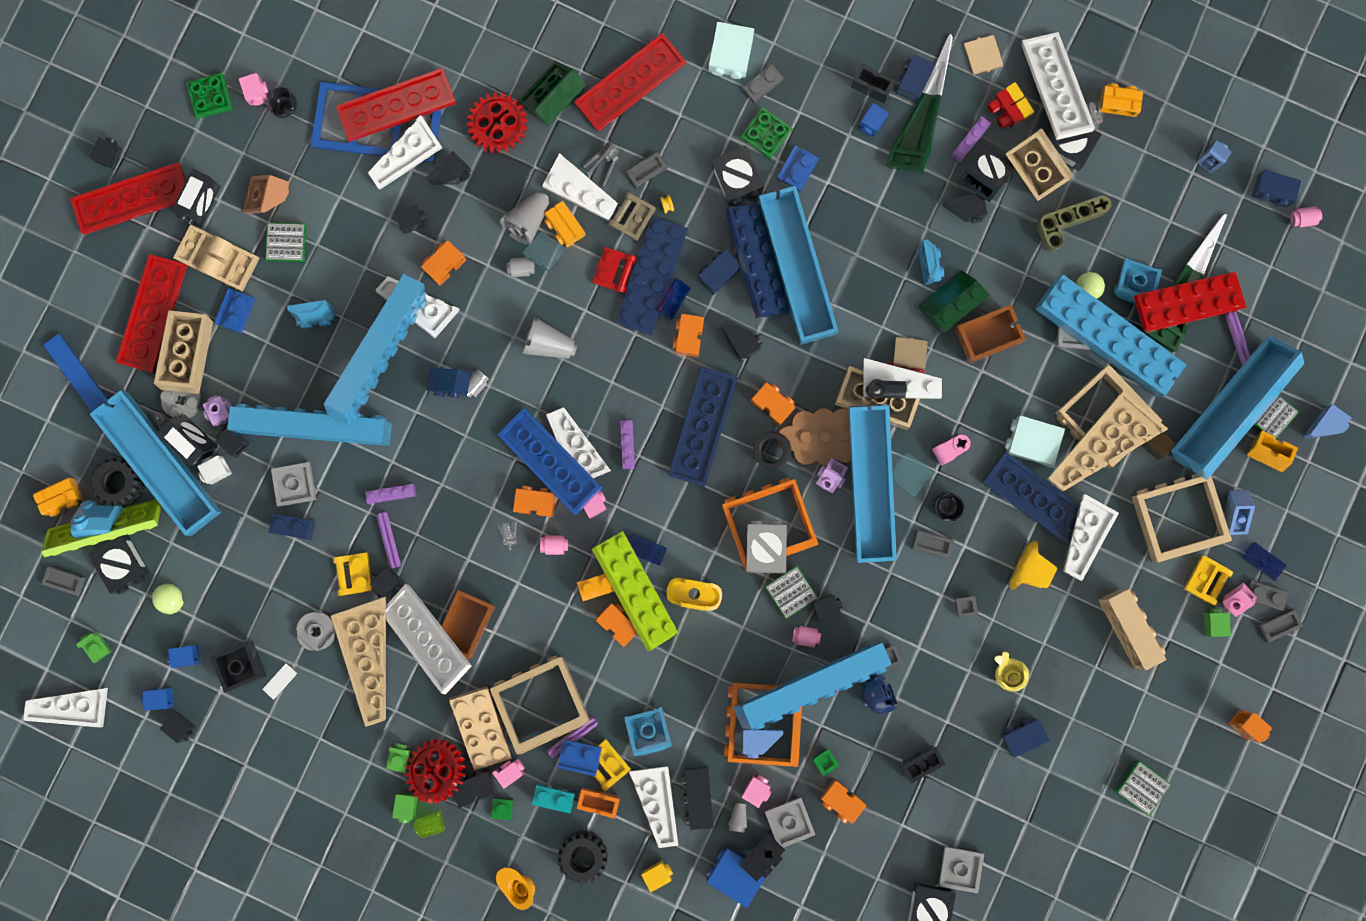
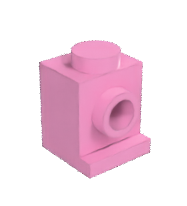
(509, 773)

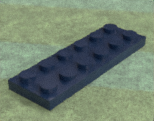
(757, 261)
(651, 275)
(703, 426)
(1033, 497)

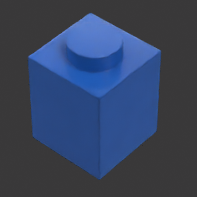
(873, 120)
(183, 656)
(157, 699)

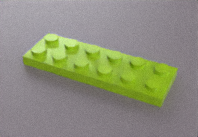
(130, 520)
(635, 591)

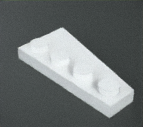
(412, 148)
(577, 188)
(432, 317)
(918, 384)
(576, 443)
(1088, 535)
(72, 709)
(656, 797)

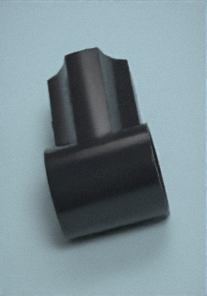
(888, 389)

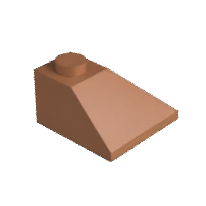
(265, 193)

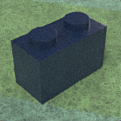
(915, 77)
(1276, 188)
(719, 271)
(448, 381)
(291, 527)
(1024, 737)

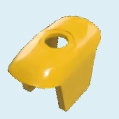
(1032, 569)
(709, 597)

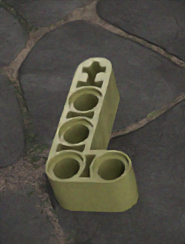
(1074, 218)

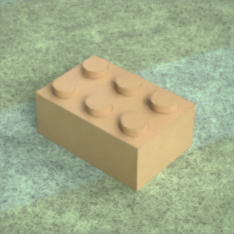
(1039, 164)

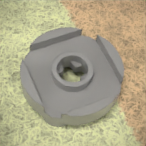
(170, 405)
(305, 631)

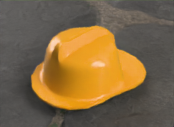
(516, 887)

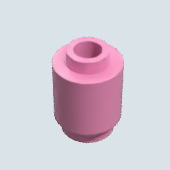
(1306, 217)
(553, 545)
(806, 636)

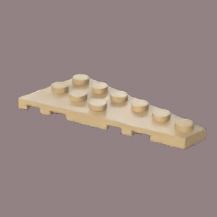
(1113, 435)
(363, 646)

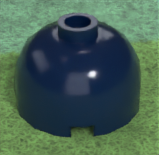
(878, 695)

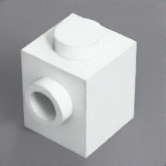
(213, 469)

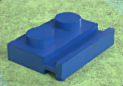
(798, 168)
(234, 311)
(579, 757)

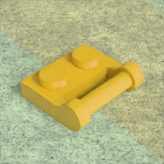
(359, 572)
(1202, 578)
(612, 763)

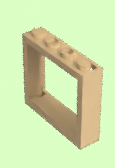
(1118, 384)
(1147, 528)
(551, 734)

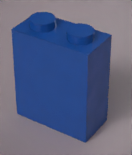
(732, 878)

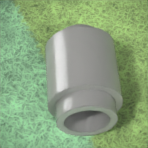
(520, 267)
(477, 383)

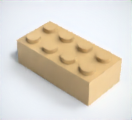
(183, 352)
(851, 394)
(1132, 629)

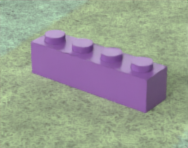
(971, 139)
(627, 442)
(391, 494)

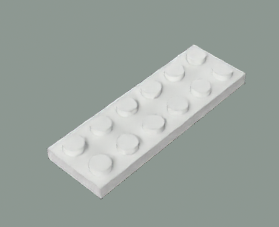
(1057, 86)
(426, 639)

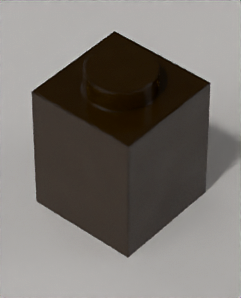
(1159, 445)

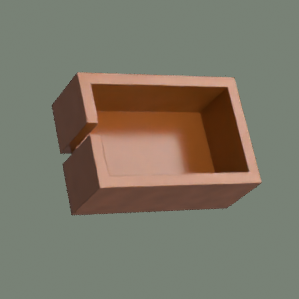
(989, 334)
(467, 621)

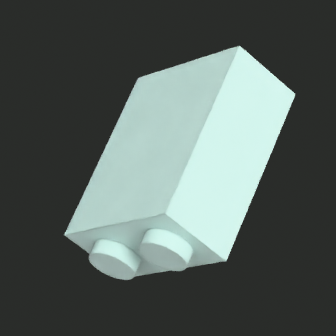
(731, 50)
(1034, 441)

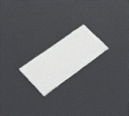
(279, 681)

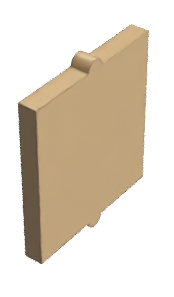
(983, 54)
(910, 353)

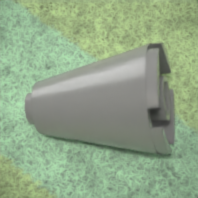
(526, 217)
(547, 341)

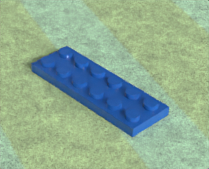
(550, 461)

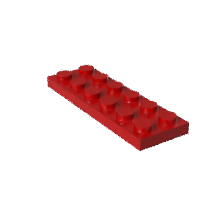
(630, 82)
(395, 104)
(128, 198)
(1189, 302)
(149, 314)

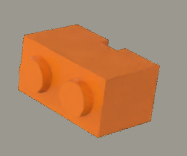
(442, 262)
(689, 329)
(771, 400)
(529, 500)
(614, 619)
(1250, 726)
(598, 802)
(847, 806)

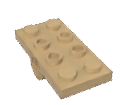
(216, 257)
(480, 728)

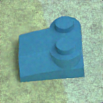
(930, 263)
(1135, 280)
(312, 314)
(93, 519)
(648, 732)

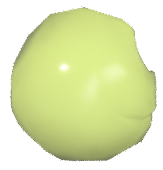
(1091, 283)
(167, 598)

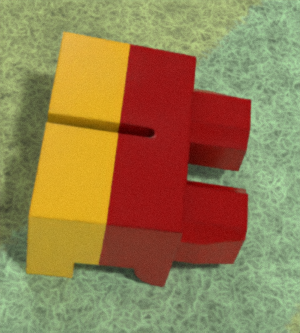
(1011, 105)

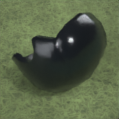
(283, 102)
(949, 506)

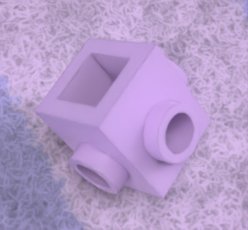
(217, 410)
(831, 475)

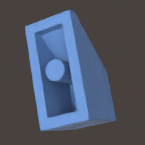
(1214, 156)
(1329, 422)
(1239, 512)
(759, 741)

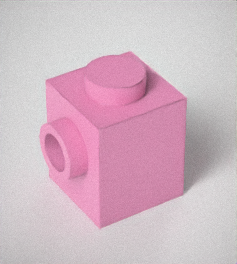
(254, 89)
(595, 505)
(1239, 600)
(757, 790)

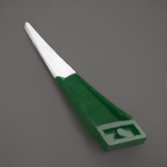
(916, 138)
(1193, 271)

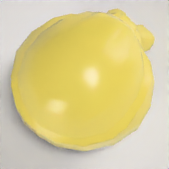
(1011, 673)

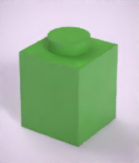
(1217, 623)
(405, 807)

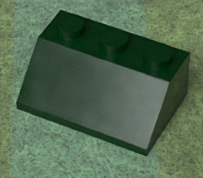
(552, 93)
(953, 301)

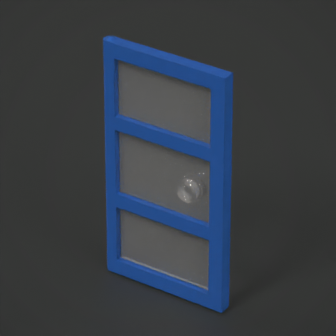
(330, 133)

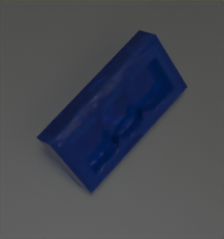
(673, 299)
(647, 550)
(1264, 561)

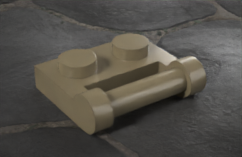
(637, 219)

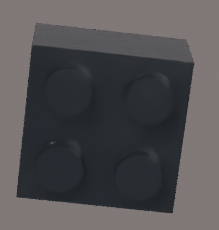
(238, 666)

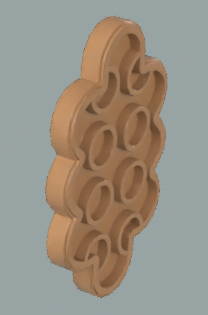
(819, 436)

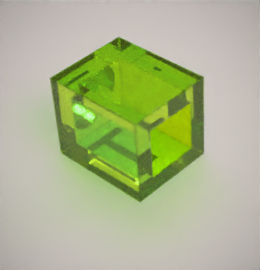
(429, 824)

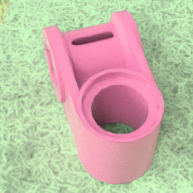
(948, 450)

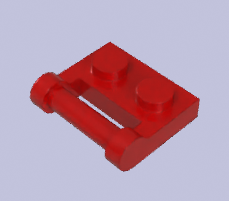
(608, 268)

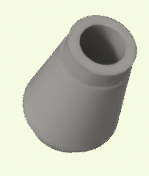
(738, 818)

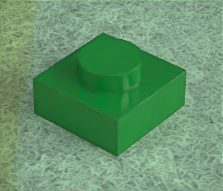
(825, 762)
(502, 809)

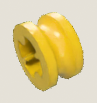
(667, 203)

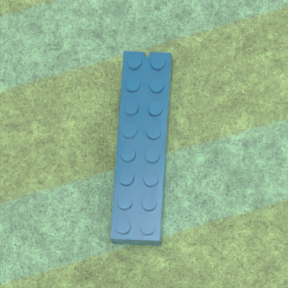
(798, 265)
(1110, 336)
(375, 350)
(1238, 407)
(308, 425)
(156, 463)
(872, 483)
(811, 686)

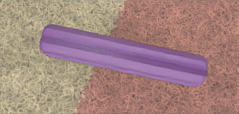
(1238, 336)
(388, 540)
(575, 735)

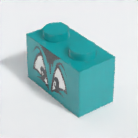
(554, 797)

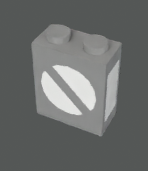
(766, 547)

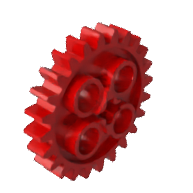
(510, 133)
(422, 781)

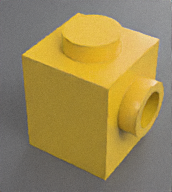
(657, 875)

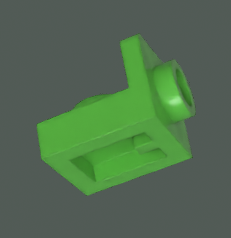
(94, 646)
(398, 757)

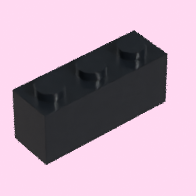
(698, 798)

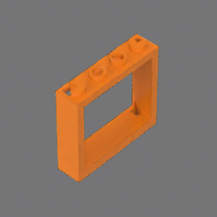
(768, 490)
(730, 731)

